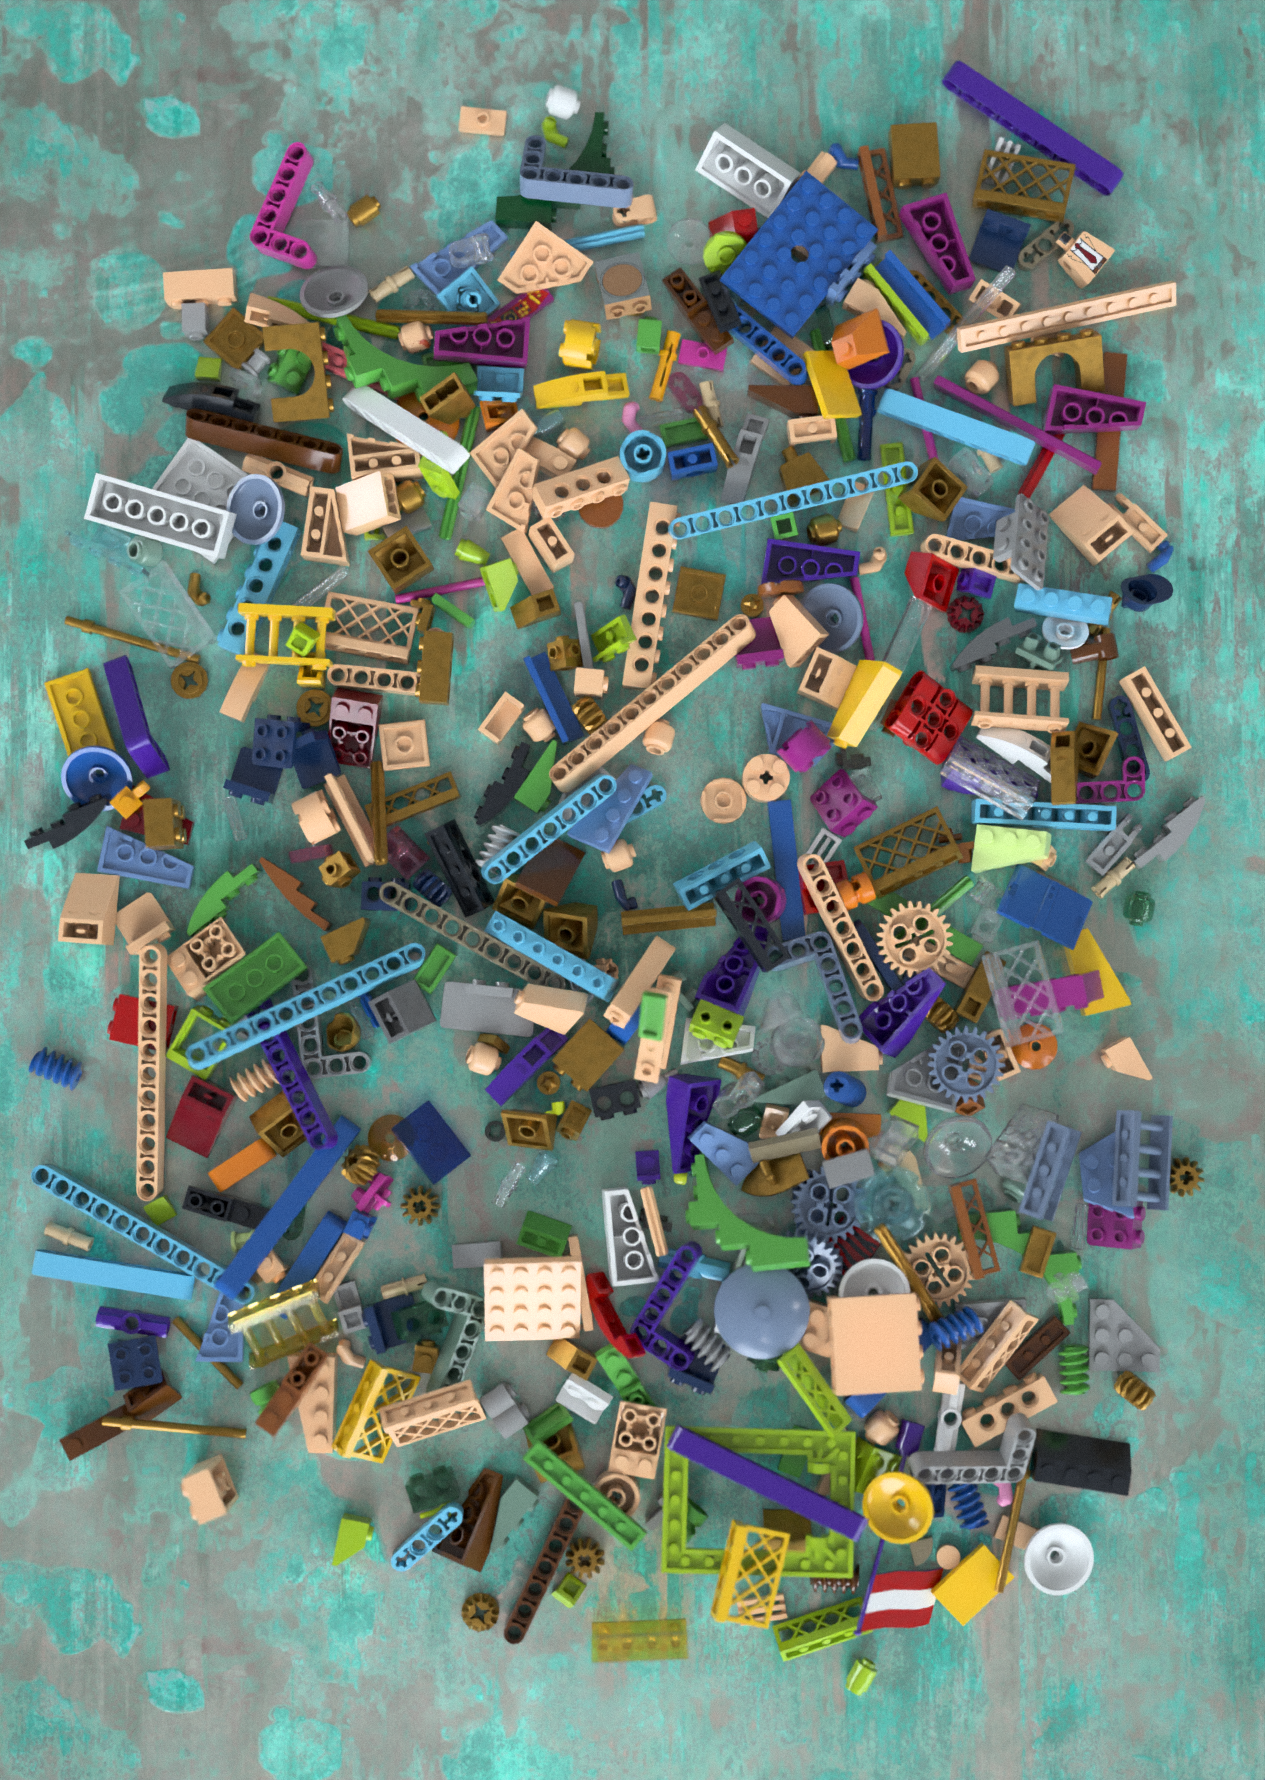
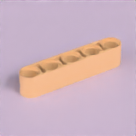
(966, 557)

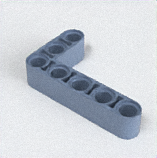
(569, 185)
(827, 977)

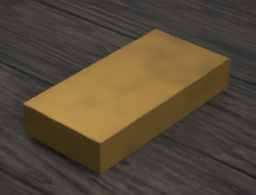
(1037, 1251)

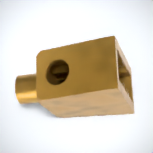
(448, 400)
(799, 472)

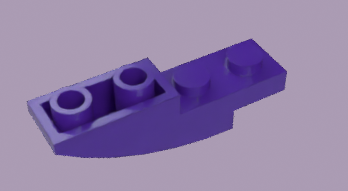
(525, 1065)

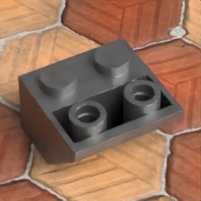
(402, 1011)

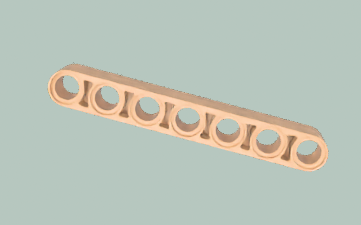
(849, 933)

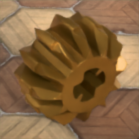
(589, 714)
(942, 1016)
(360, 1164)
(1185, 1185)
(417, 1198)
(1134, 1390)
(586, 1566)

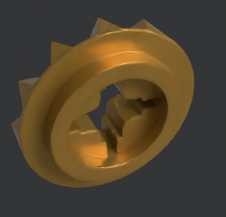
(179, 684)
(304, 705)
(485, 1602)

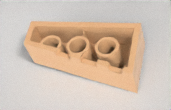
(319, 1406)

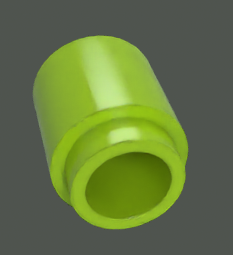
(861, 1676)

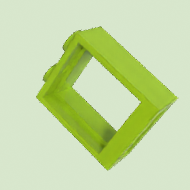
(179, 1054)

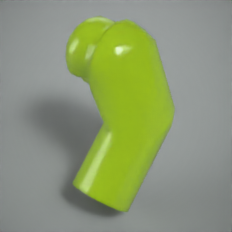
(551, 133)

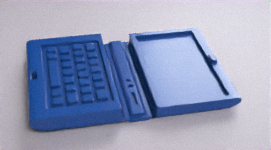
(1045, 906)

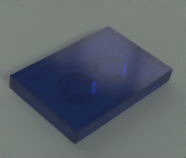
(430, 1142)

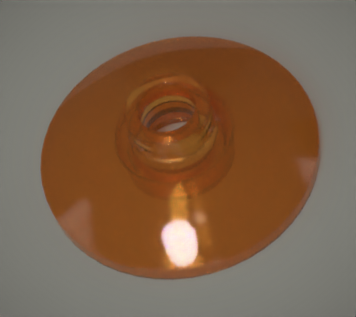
(377, 1138)

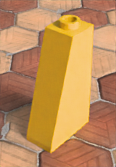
(862, 701)
(1087, 958)

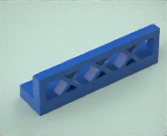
(913, 295)
(554, 698)

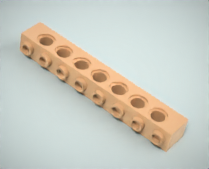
(657, 515)

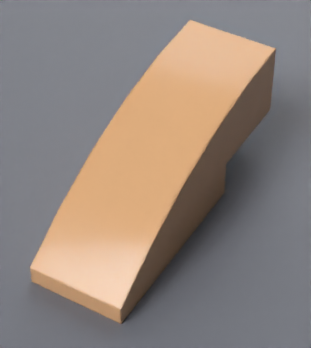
(267, 313)
(244, 691)

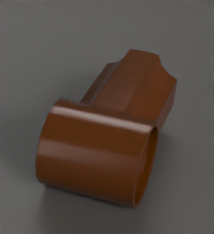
(1100, 648)

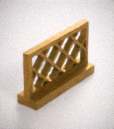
(1023, 204)
(920, 866)
(668, 919)

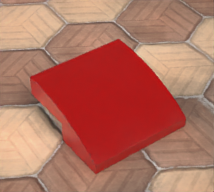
(837, 872)

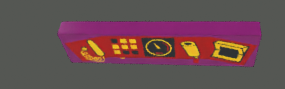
(523, 306)

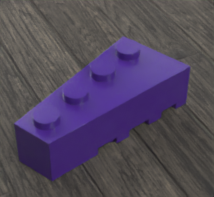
(806, 562)

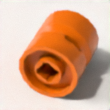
(856, 890)

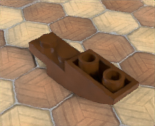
(696, 311)

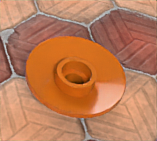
(1033, 1059)

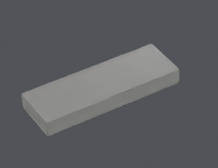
(583, 635)

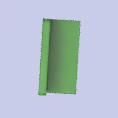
(544, 1234)

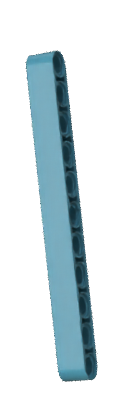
(804, 500)
(299, 1014)
(136, 1223)

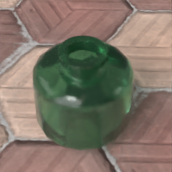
(1139, 908)
(746, 1121)

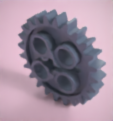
(960, 1085)
(807, 1203)
(821, 1254)

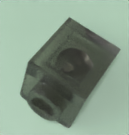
(855, 762)
(666, 1224)

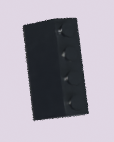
(1081, 1462)

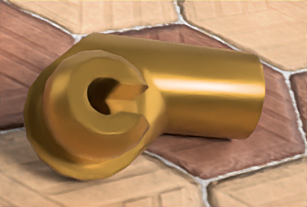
(197, 595)

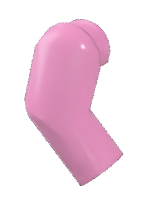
(629, 416)
(1005, 1494)

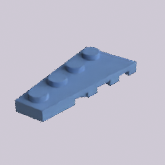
(606, 821)

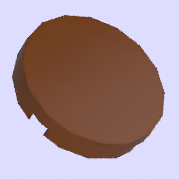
(604, 513)
(786, 587)

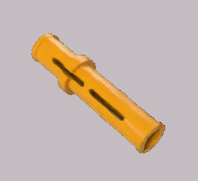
(671, 342)

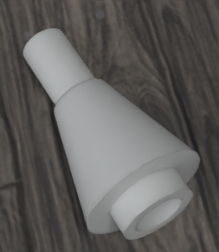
(650, 1089)

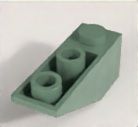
(794, 1091)
(514, 1503)

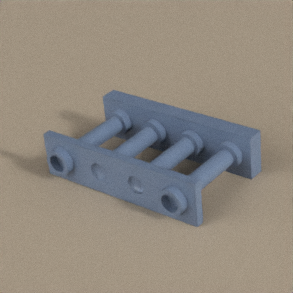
(1127, 1160)
(1050, 1171)

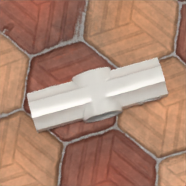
(947, 1431)

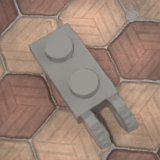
(1112, 846)

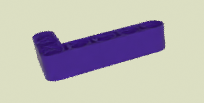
(133, 719)
(662, 1304)

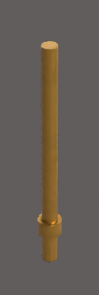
(89, 627)
(128, 1422)
(1011, 1530)

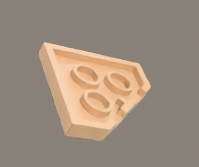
(543, 263)

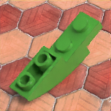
(213, 902)
(624, 1376)

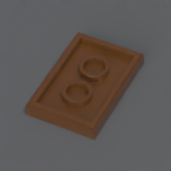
(551, 871)

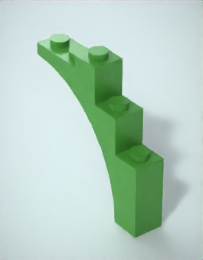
(397, 377)
(1003, 1230)
(765, 1249)

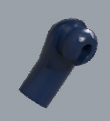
(628, 590)
(621, 897)

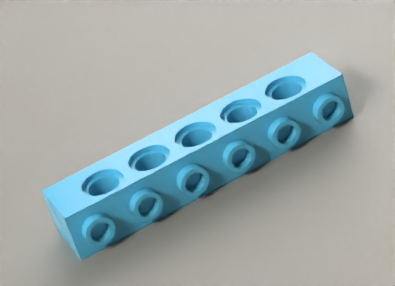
(271, 579)
(1048, 816)
(552, 956)

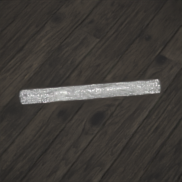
(970, 317)

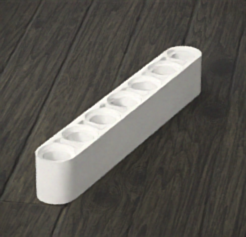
(406, 428)

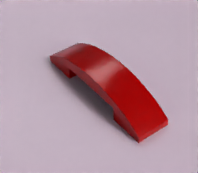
(607, 1318)

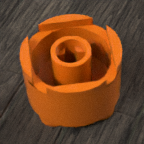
(842, 1131)

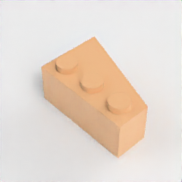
(323, 530)

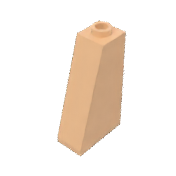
(639, 981)

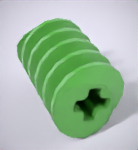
(1075, 1369)

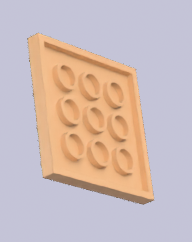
(532, 1298)

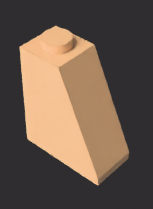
(796, 629)
(550, 1006)
(847, 1057)

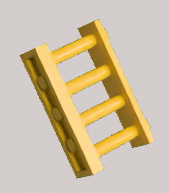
(275, 613)

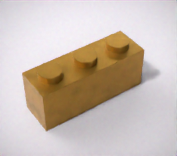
(435, 667)

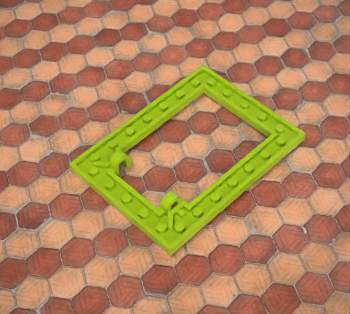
(824, 1555)

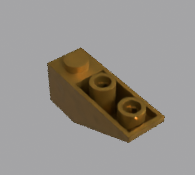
(1064, 767)
(975, 995)

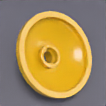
(889, 1518)

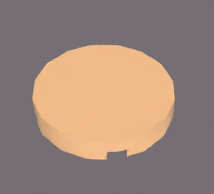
(723, 800)

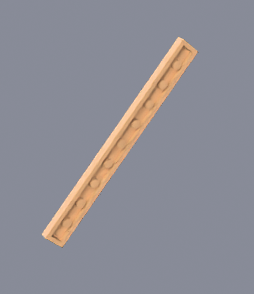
(1066, 316)

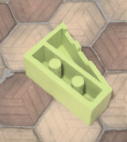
(1006, 846)

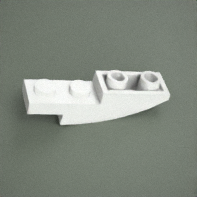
(1019, 745)

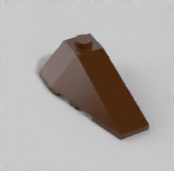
(472, 1538)

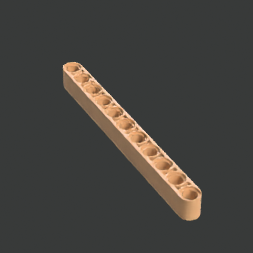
(652, 703)
(158, 1063)

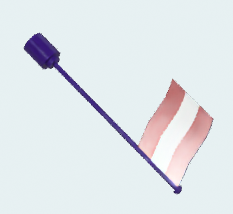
(899, 1596)

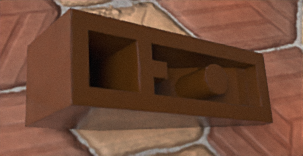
(790, 400)
(92, 1434)

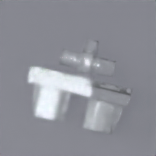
(1067, 1287)

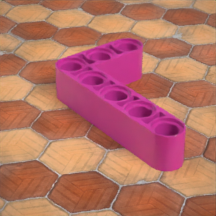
(283, 209)

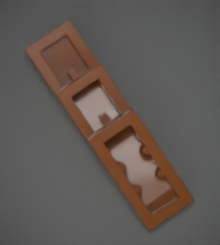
(290, 888)

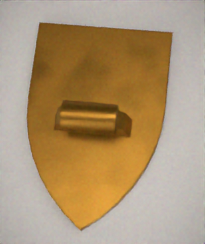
(775, 1176)

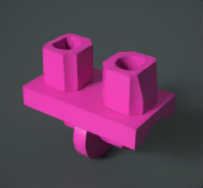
(375, 1195)

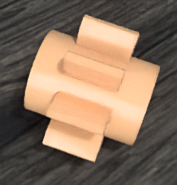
(607, 967)

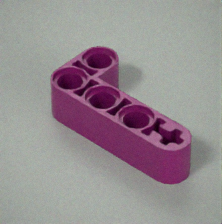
(1121, 786)

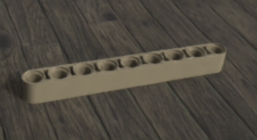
(460, 937)

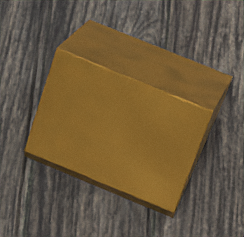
(1094, 748)
(529, 1128)
(787, 1521)

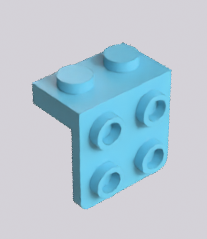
(499, 382)

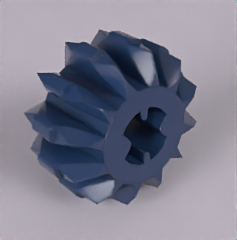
(432, 887)

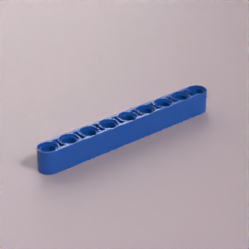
(285, 1211)

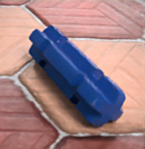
(365, 998)

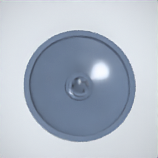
(761, 1311)

